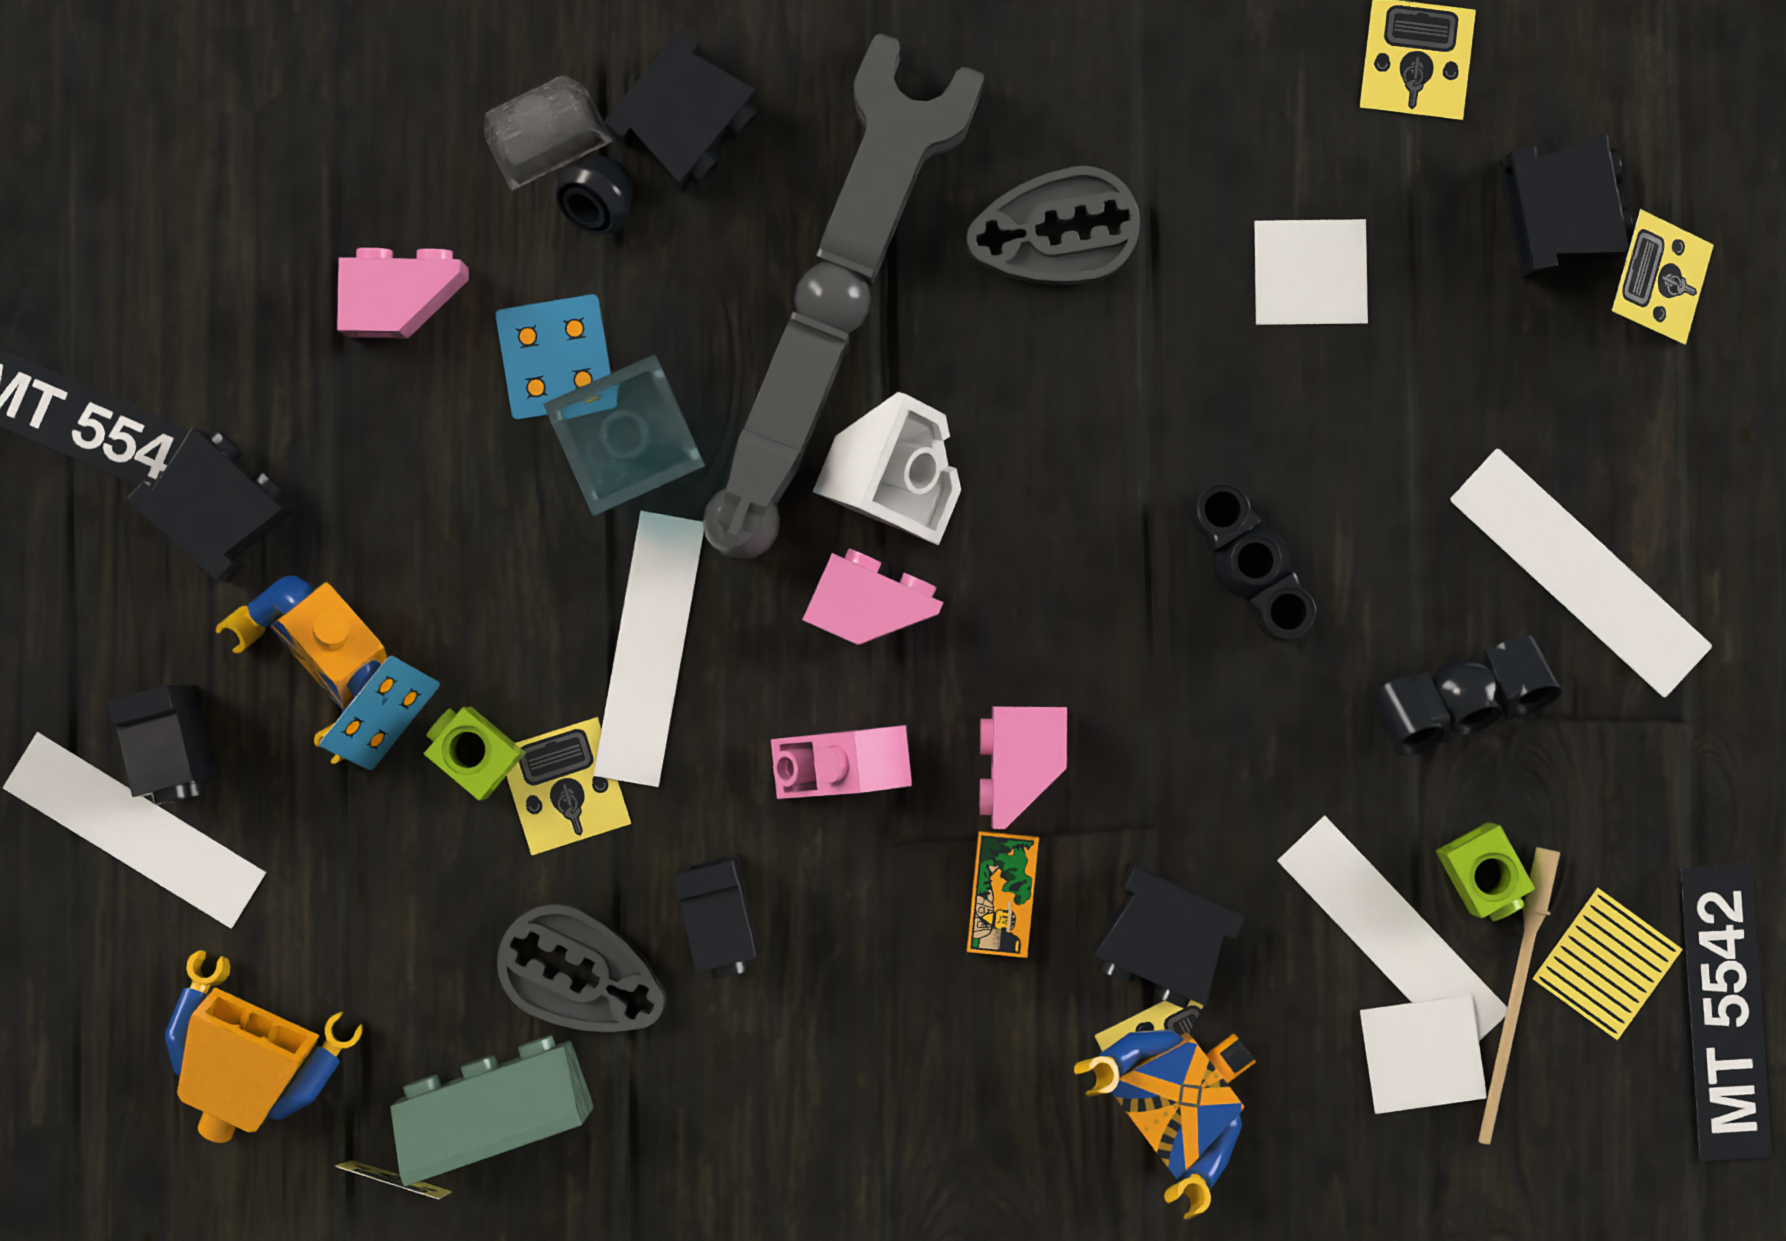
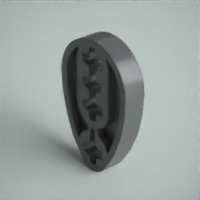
(1060, 195)
(555, 997)

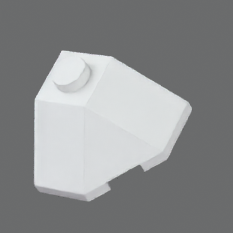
(894, 468)

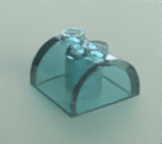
(624, 435)

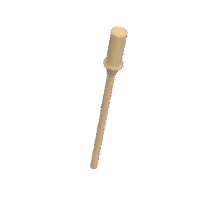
(1534, 912)

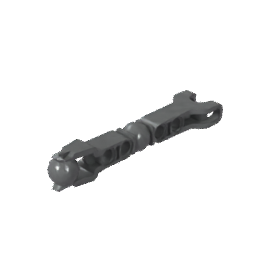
(835, 292)

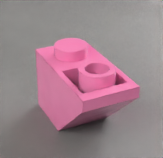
(394, 295)
(866, 605)
(1026, 757)
(841, 762)

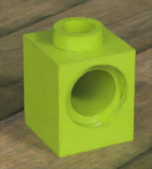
(499, 757)
(1463, 857)

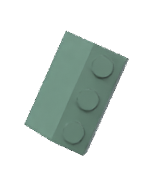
(489, 1109)

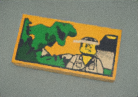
(1002, 894)

